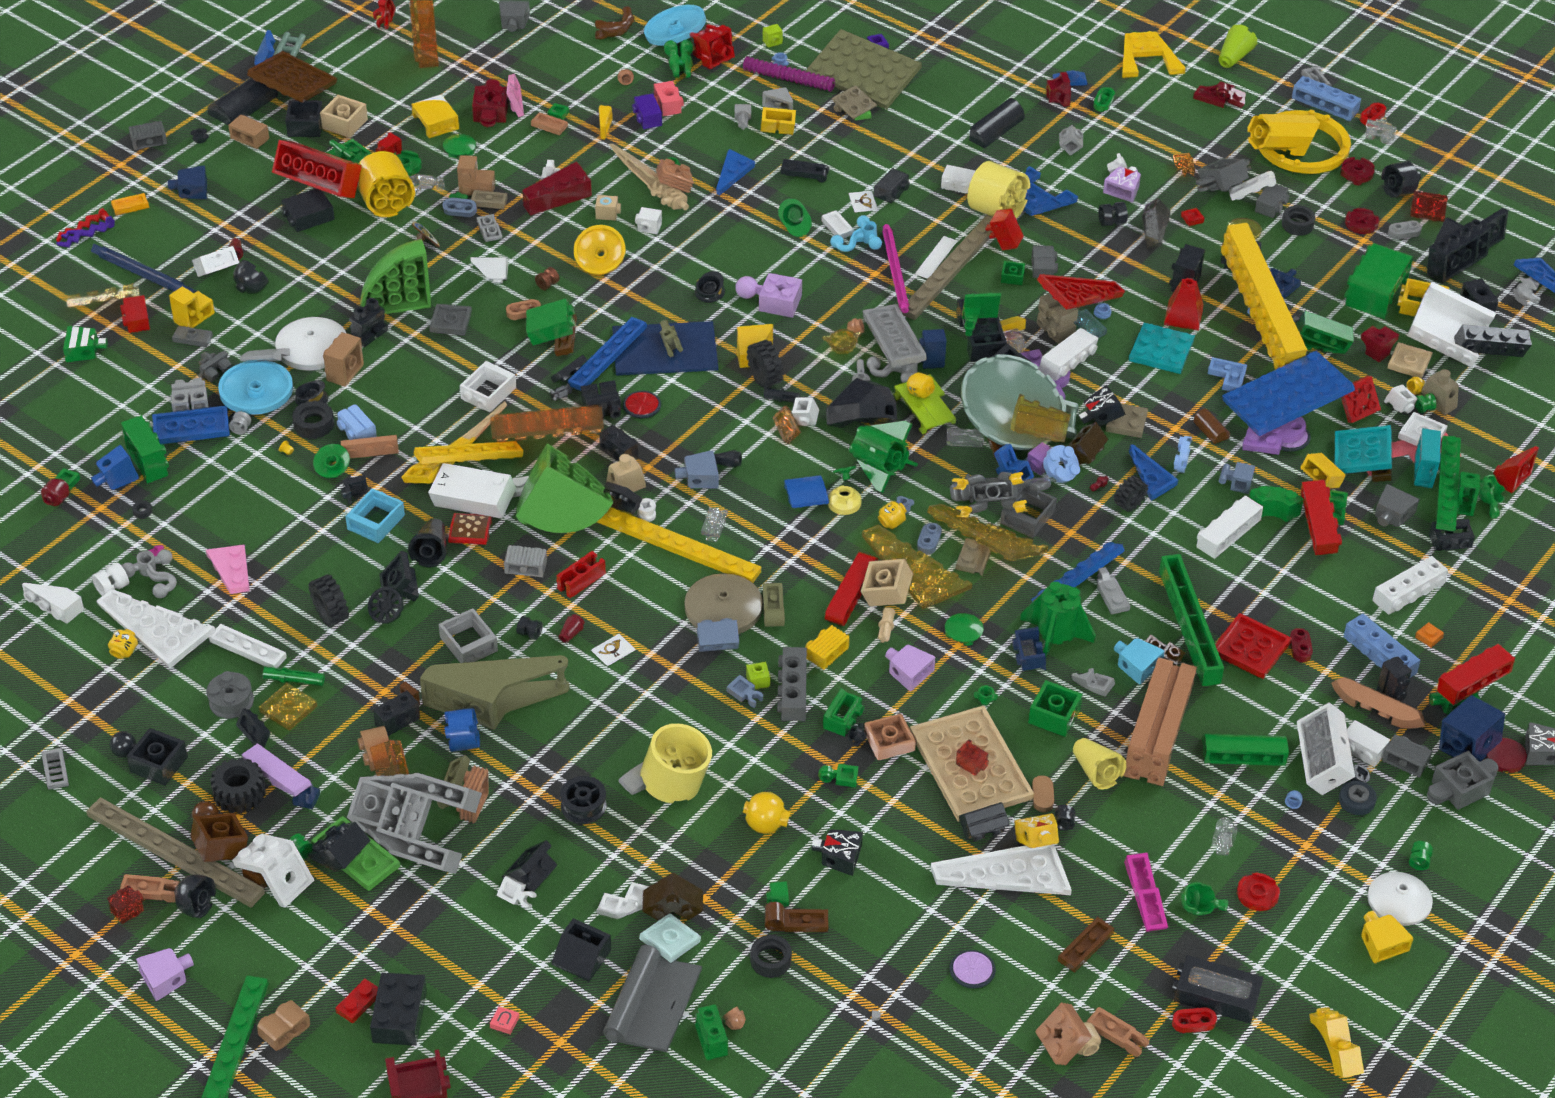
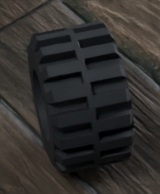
(235, 773)

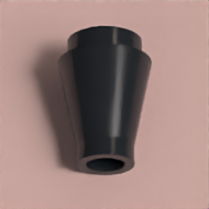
(729, 458)

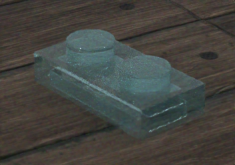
(1090, 324)

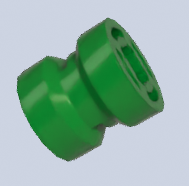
(1420, 855)

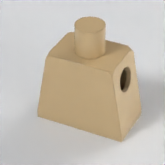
(626, 473)

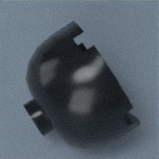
(249, 279)
(194, 895)

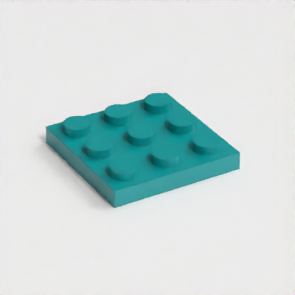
(1161, 348)
(1363, 449)

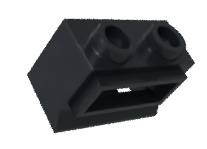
(1452, 540)

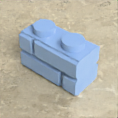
(355, 423)

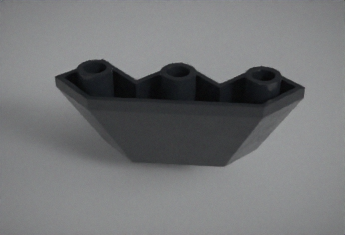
(864, 403)

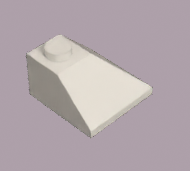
(493, 268)

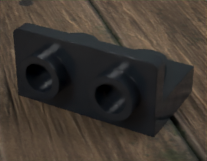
(625, 499)

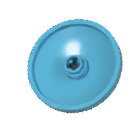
(674, 24)
(255, 387)

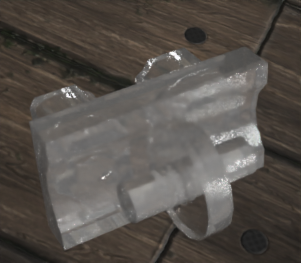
(1380, 128)
(714, 524)
(1224, 836)

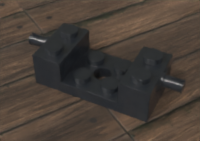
(986, 337)

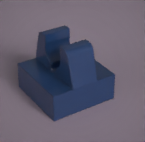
(307, 797)

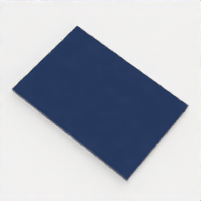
(649, 355)

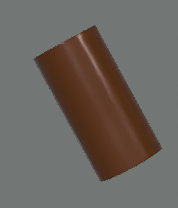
(1211, 426)

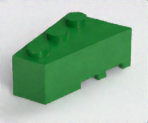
(1324, 333)

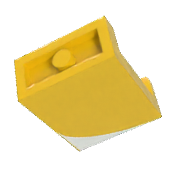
(436, 116)

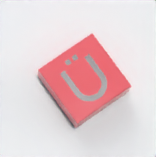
(504, 1020)

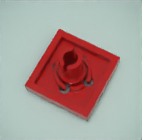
(1354, 401)

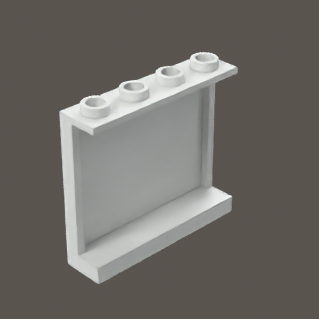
(1441, 317)

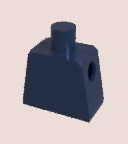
(190, 183)

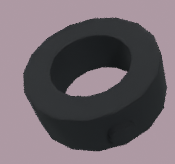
(142, 514)

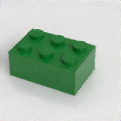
(145, 448)

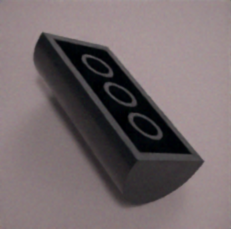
(241, 101)

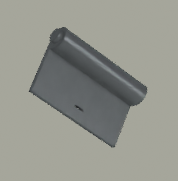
(645, 1003)

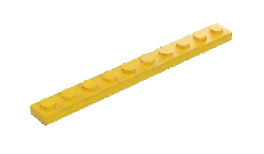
(680, 544)

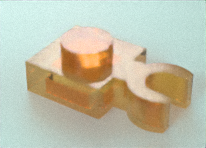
(1185, 163)

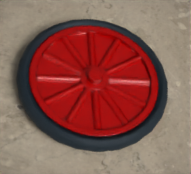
(641, 404)

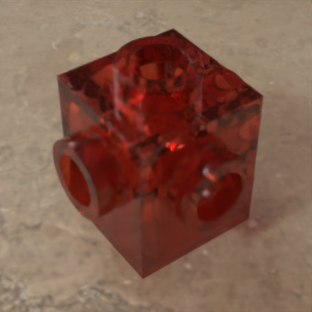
(126, 904)

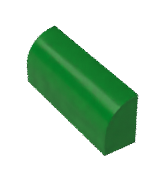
(1245, 749)

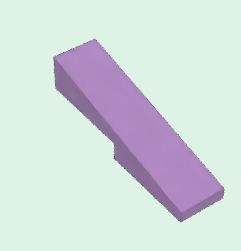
(277, 771)

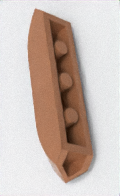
(1354, 692)

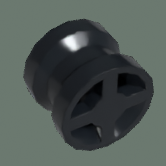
(1065, 817)

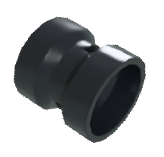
(529, 627)

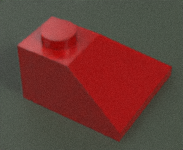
(1516, 469)

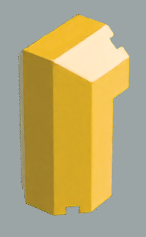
(1283, 132)

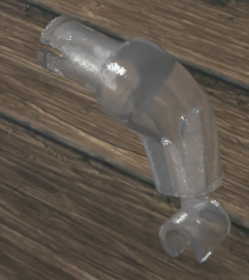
(427, 182)

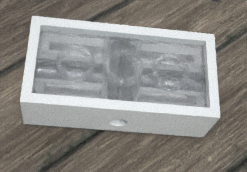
(1325, 749)

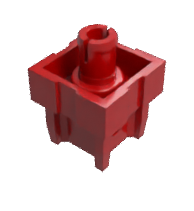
(713, 45)

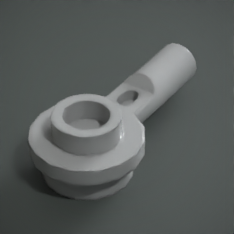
(860, 371)

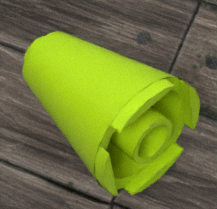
(1237, 45)

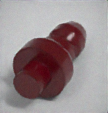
(1101, 482)

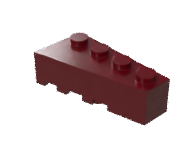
(557, 189)

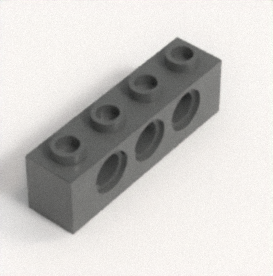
(793, 684)

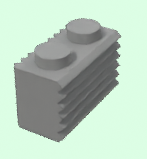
(525, 561)

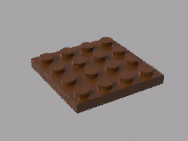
(292, 76)

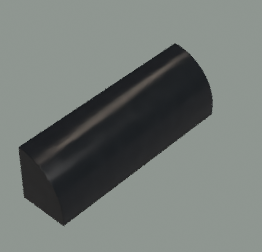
(996, 123)

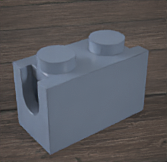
(717, 635)

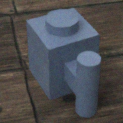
(1240, 478)

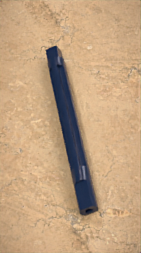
(139, 268)

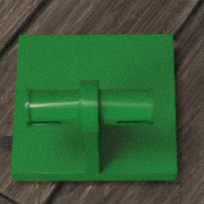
(979, 306)

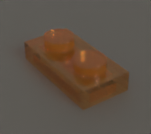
(786, 424)

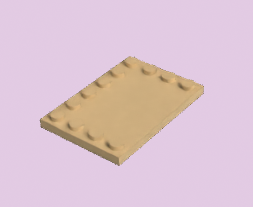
(963, 791)

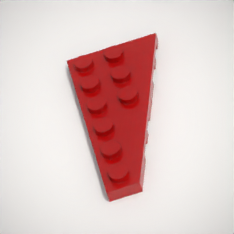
(1078, 292)

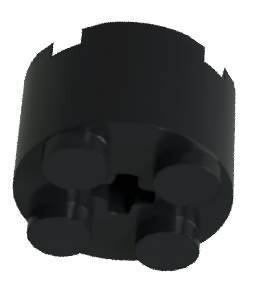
(1400, 179)

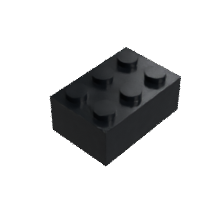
(398, 1009)

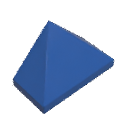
(1076, 78)

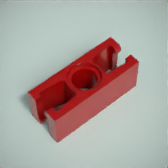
(581, 574)

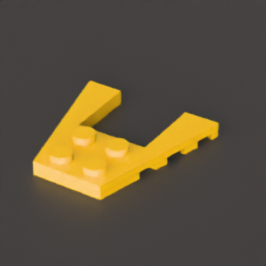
(1145, 45)

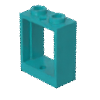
(1427, 458)

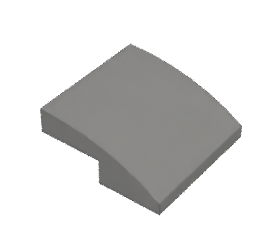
(268, 355)

